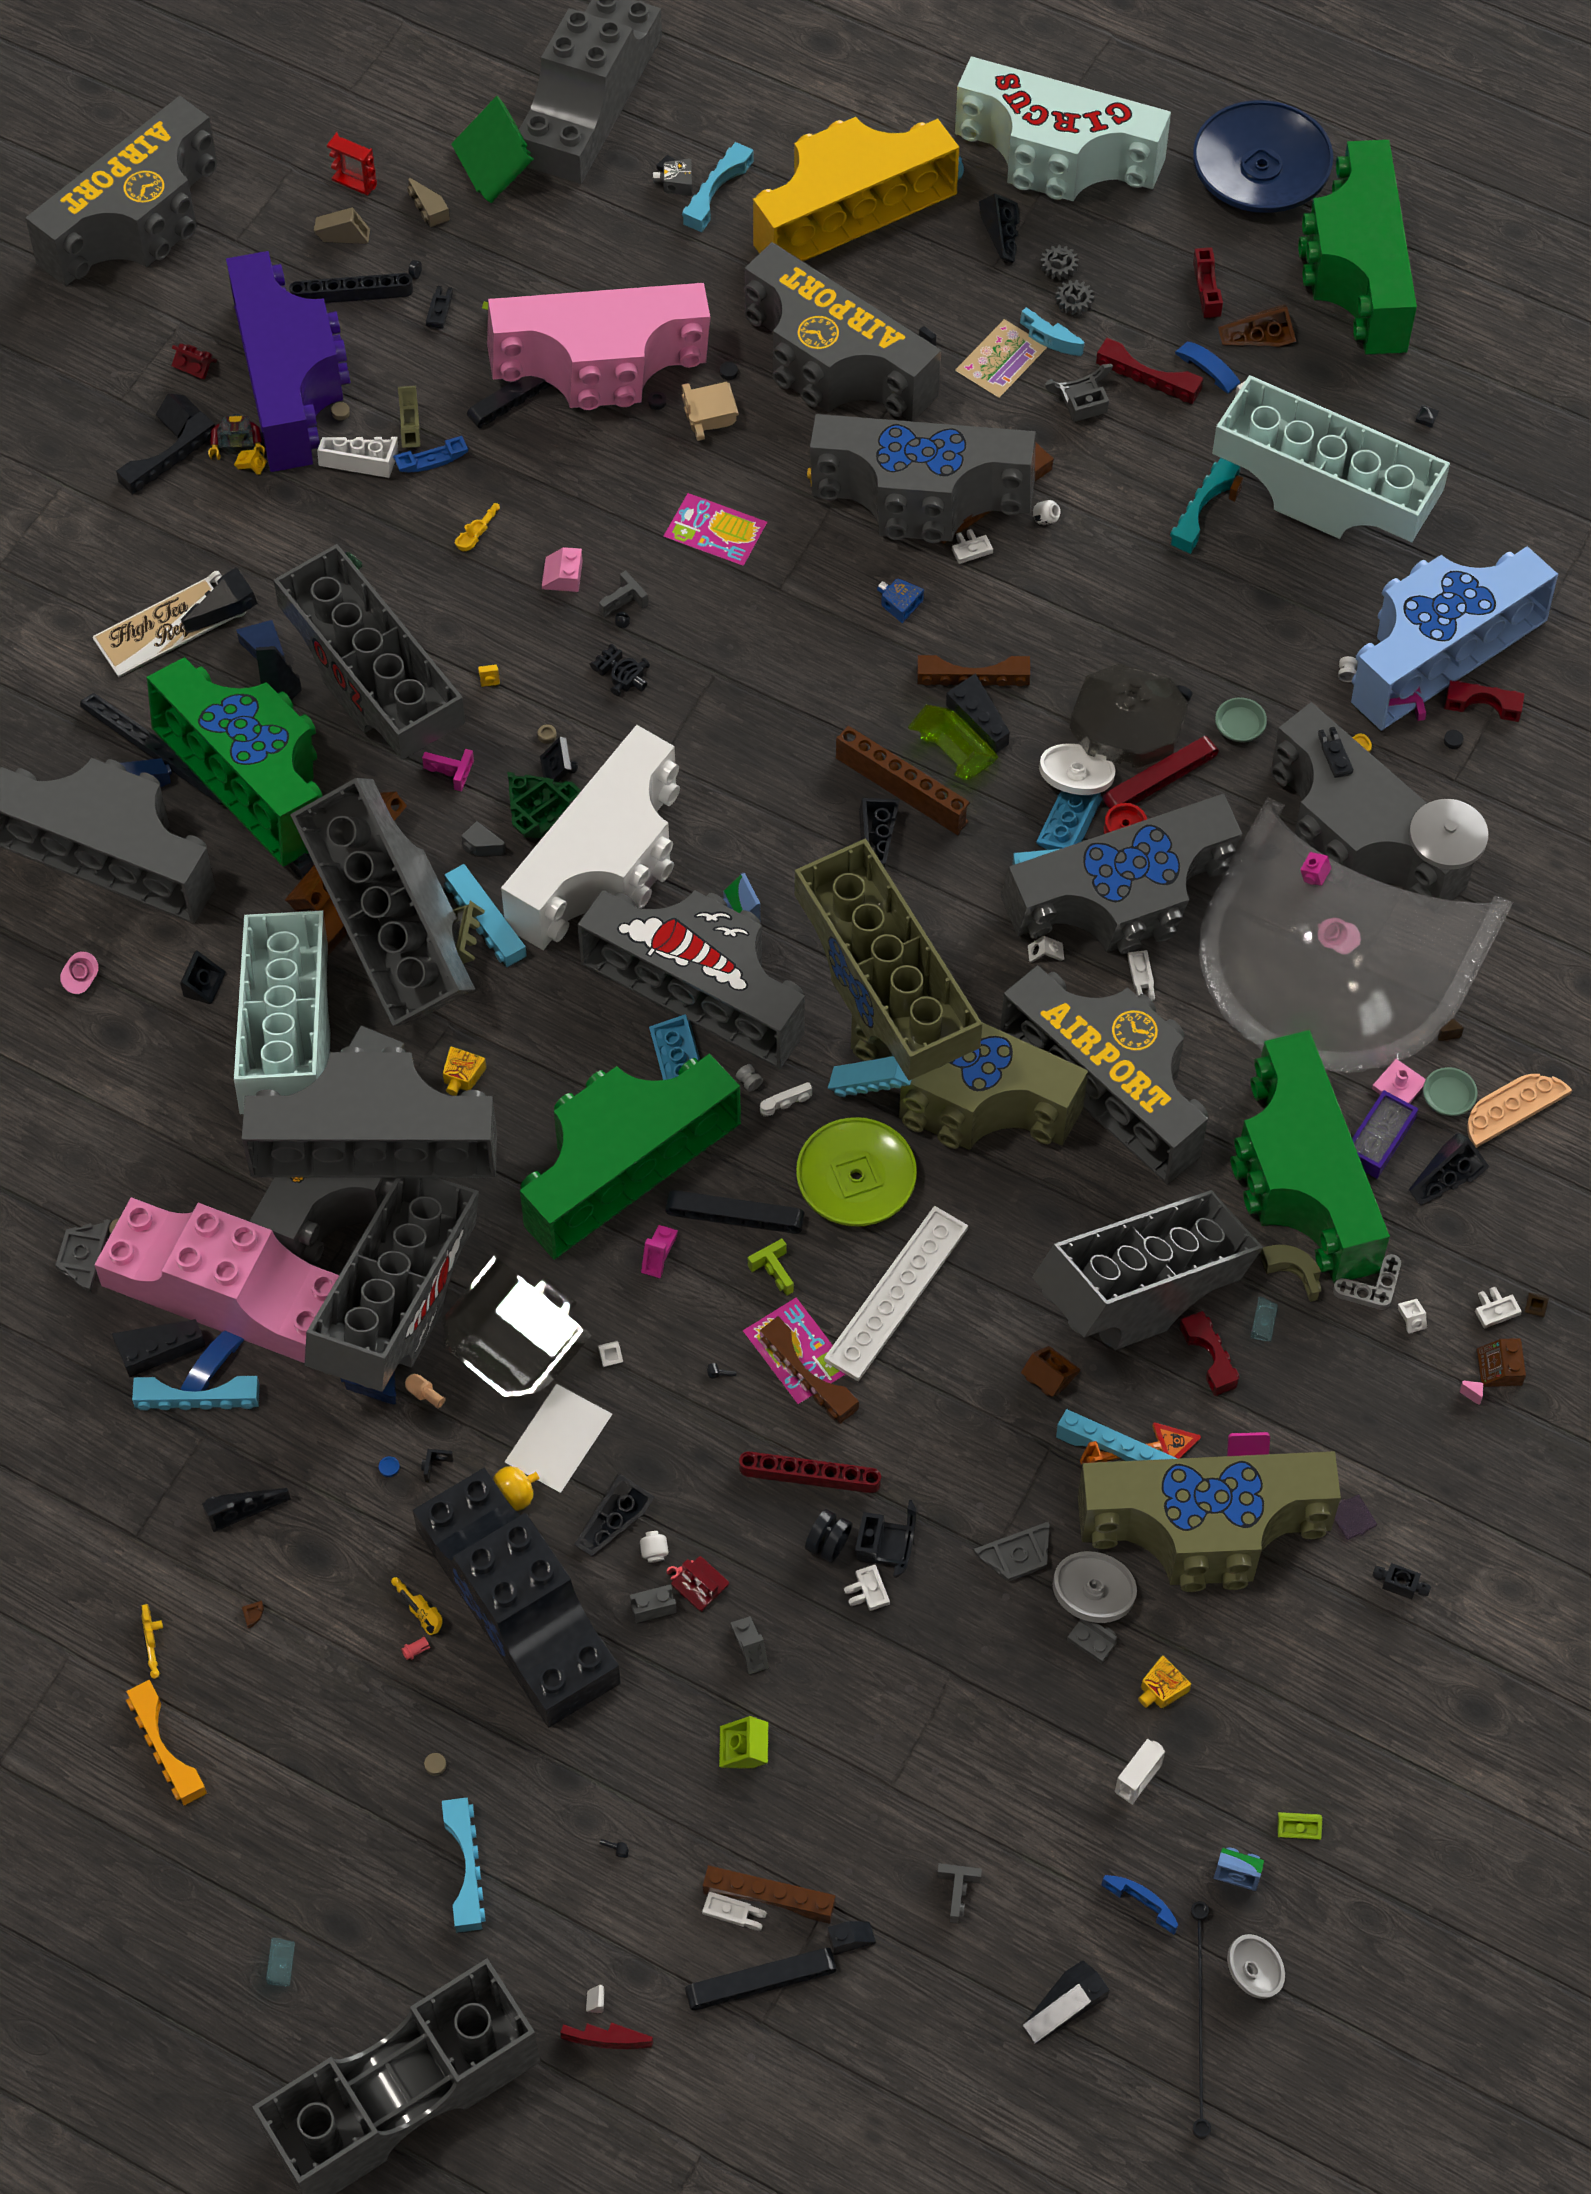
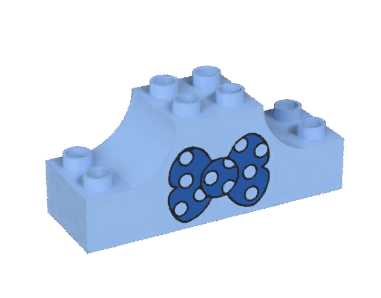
(1446, 625)

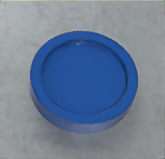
(389, 1466)

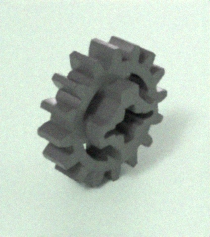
(1059, 262)
(1074, 297)

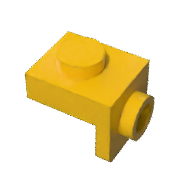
(250, 459)

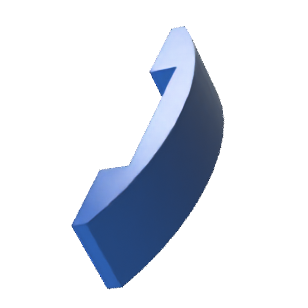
(1210, 364)
(431, 458)
(211, 1361)
(1118, 1885)

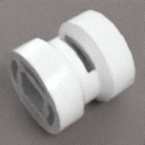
(1347, 668)

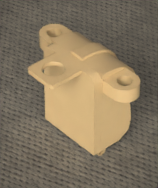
(709, 407)

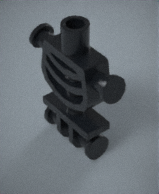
(627, 669)

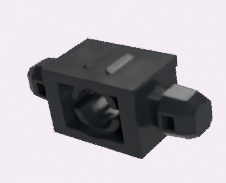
(1401, 1573)

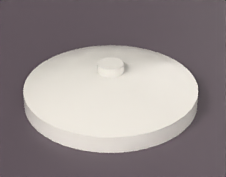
(1074, 771)

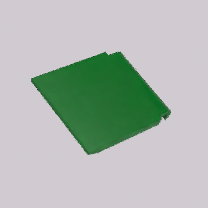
(492, 150)

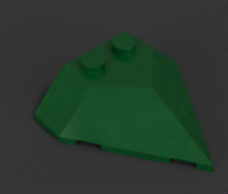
(538, 803)

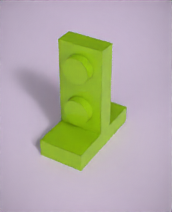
(768, 1258)

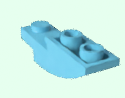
(1053, 337)

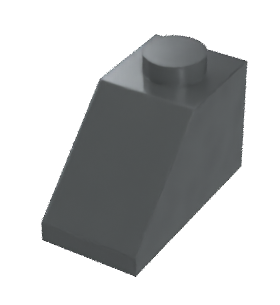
(482, 841)

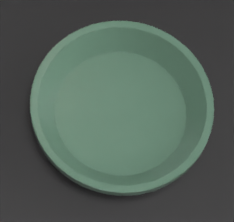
(1241, 719)
(1450, 1091)

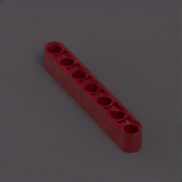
(1162, 773)
(801, 1465)

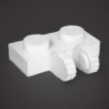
(972, 548)
(1497, 1311)
(872, 1588)

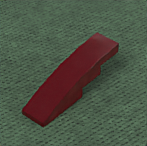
(614, 2038)

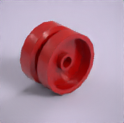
(1123, 816)

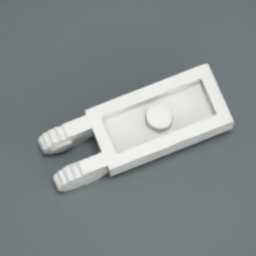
(1141, 972)
(785, 1099)
(732, 1911)

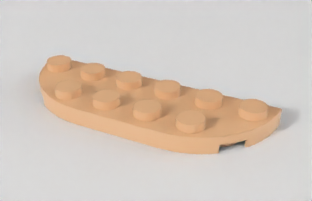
(1513, 1105)

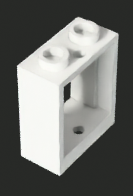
(1140, 1771)

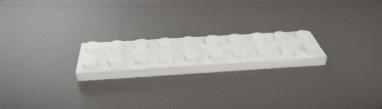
(896, 1293)

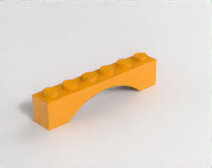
(183, 1777)

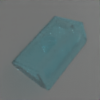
(1264, 1319)
(280, 1962)

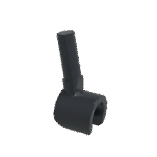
(714, 1372)
(621, 1848)

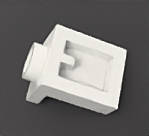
(1413, 1315)

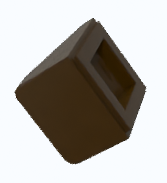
(1450, 1031)
(1536, 1304)

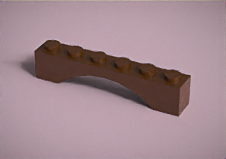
(936, 671)
(836, 1399)
(803, 1901)

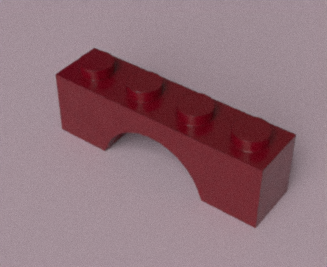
(1209, 294)
(1505, 702)
(1199, 1332)

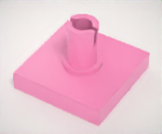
(1400, 1082)

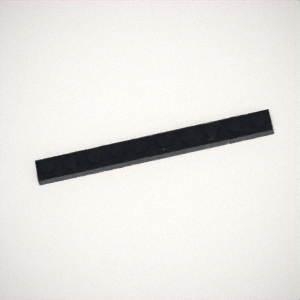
(143, 739)

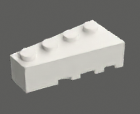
(359, 455)

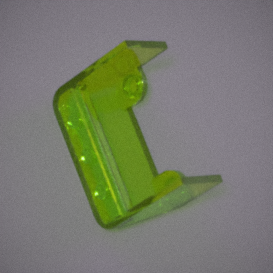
(955, 739)

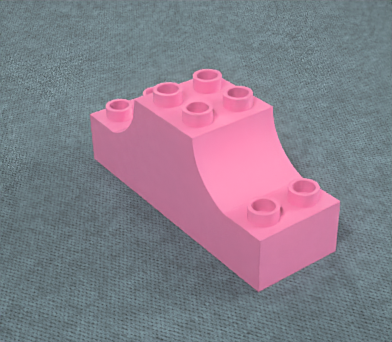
(598, 342)
(215, 1272)

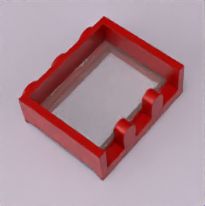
(354, 165)

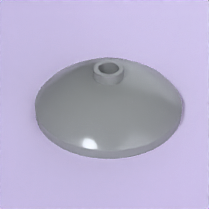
(1256, 1966)

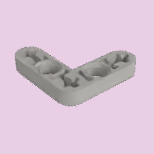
(1379, 1290)

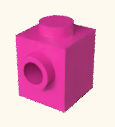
(1315, 869)

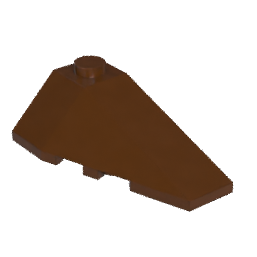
(1264, 328)

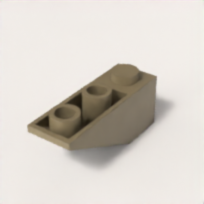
(430, 203)

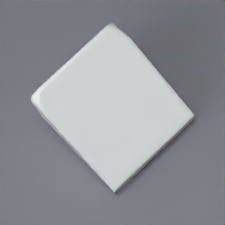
(610, 1353)
(595, 1999)

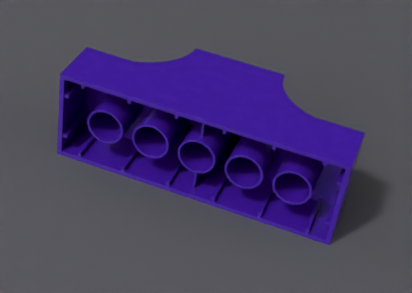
(288, 358)

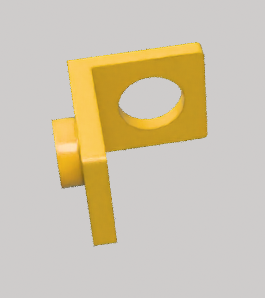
(489, 675)

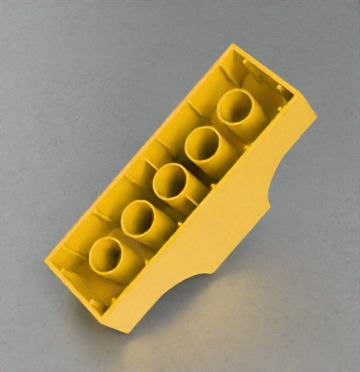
(854, 183)

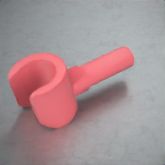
(679, 1570)

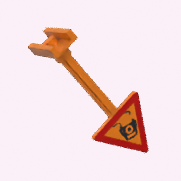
(1170, 1441)

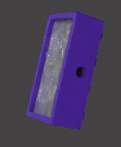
(1383, 1132)

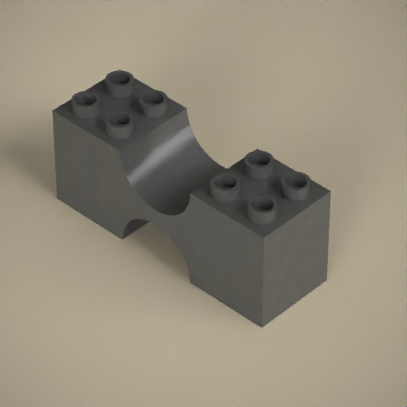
(357, 2108)

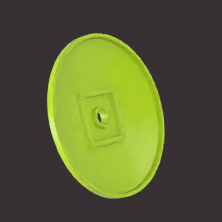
(859, 1147)

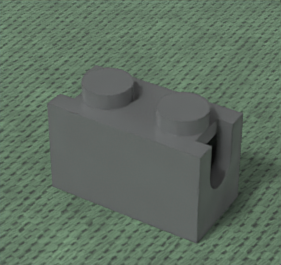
(653, 1603)

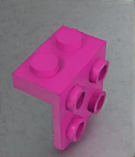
(1248, 1444)

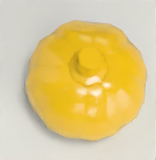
(515, 1486)

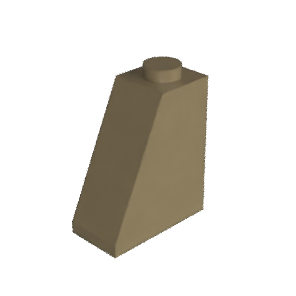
(342, 227)

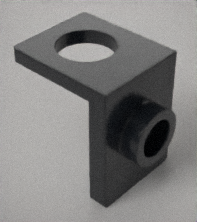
(433, 1454)

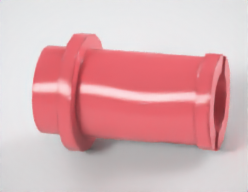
(415, 1648)

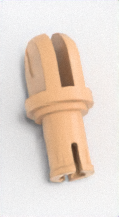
(423, 1390)

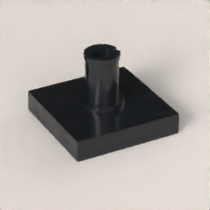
(556, 761)

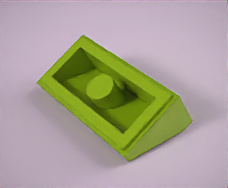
(1299, 1825)

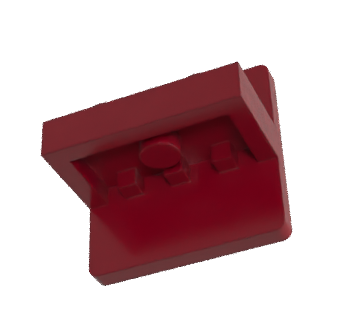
(192, 360)
(699, 1583)

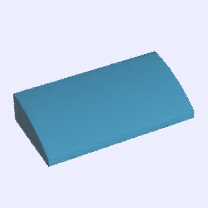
(1068, 820)
(674, 1045)

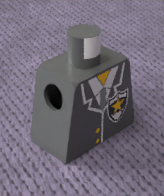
(676, 177)

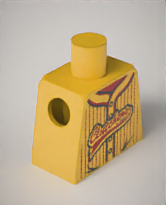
(462, 1070)
(1163, 1685)

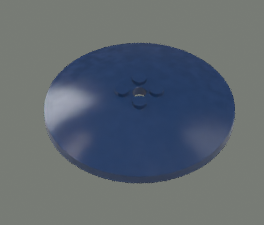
(1267, 133)

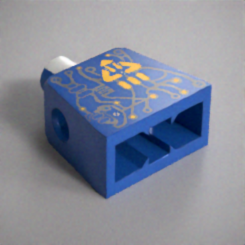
(900, 598)

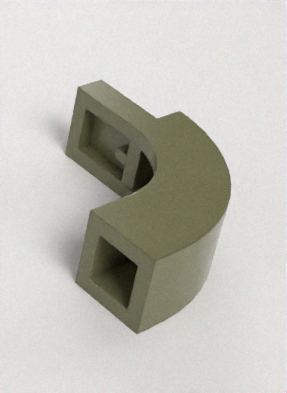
(409, 416)
(1294, 1260)

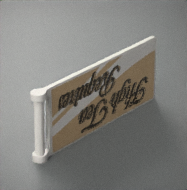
(154, 629)

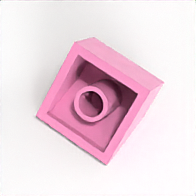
(563, 570)

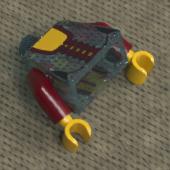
(235, 432)

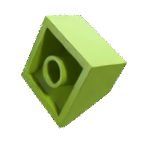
(744, 1743)

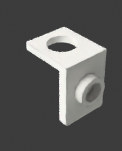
(1046, 947)

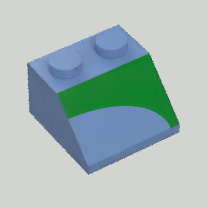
(741, 896)
(1239, 1868)

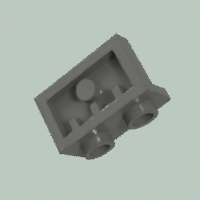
(1093, 1639)

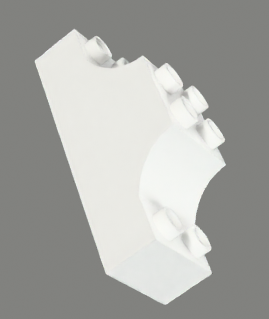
(599, 843)

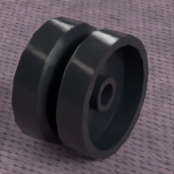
(828, 1535)

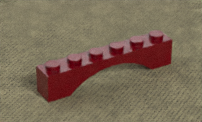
(1178, 384)

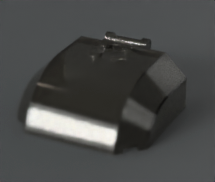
(512, 1331)

